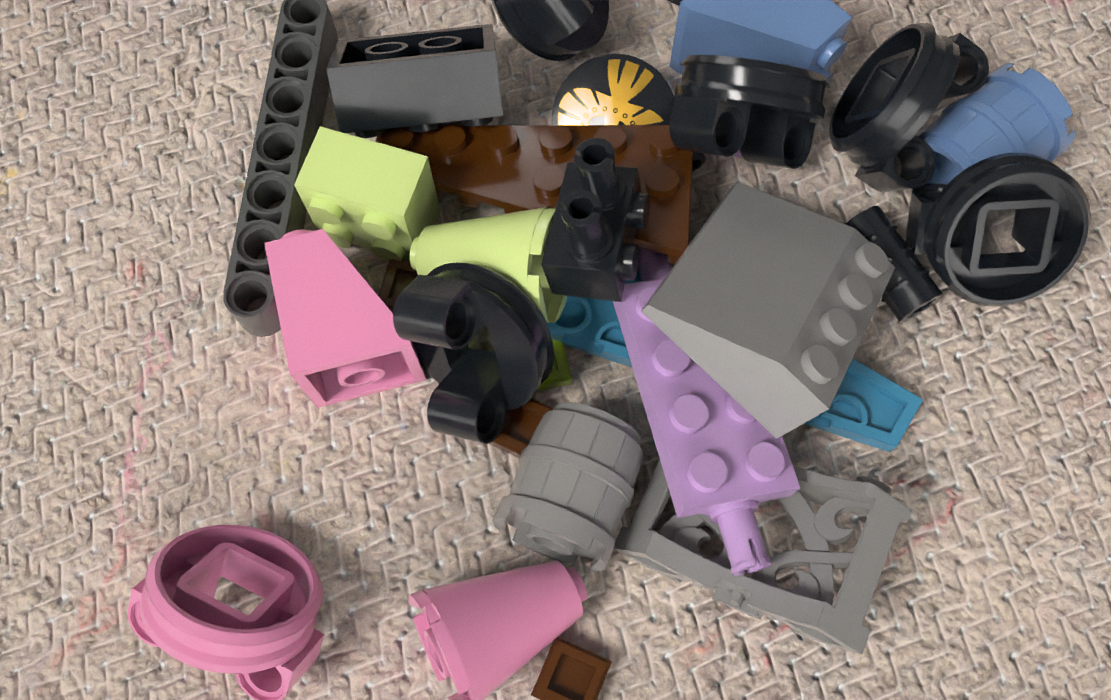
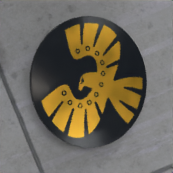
(613, 92)

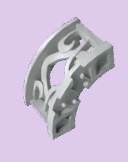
(809, 605)

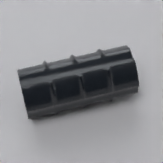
(910, 285)

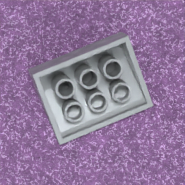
(772, 304)

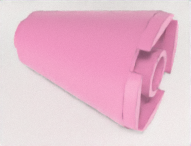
(495, 623)

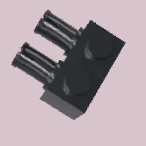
(595, 226)

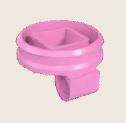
(264, 649)

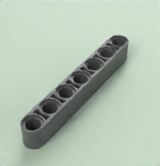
(294, 81)

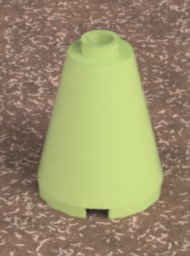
(503, 242)

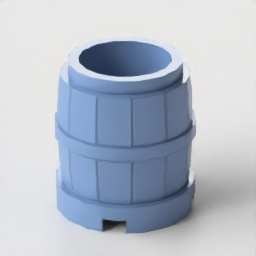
(1001, 117)

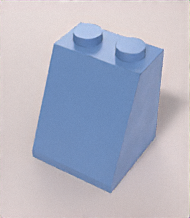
(775, 31)

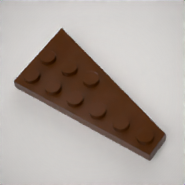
(527, 164)

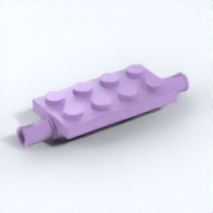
(707, 443)

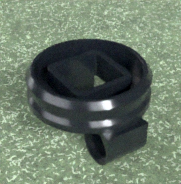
(554, 27)
(896, 97)
(747, 107)
(1048, 222)
(474, 386)

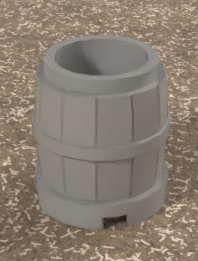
(573, 485)

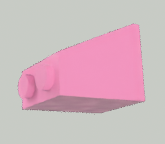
(334, 323)

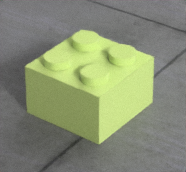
(367, 193)

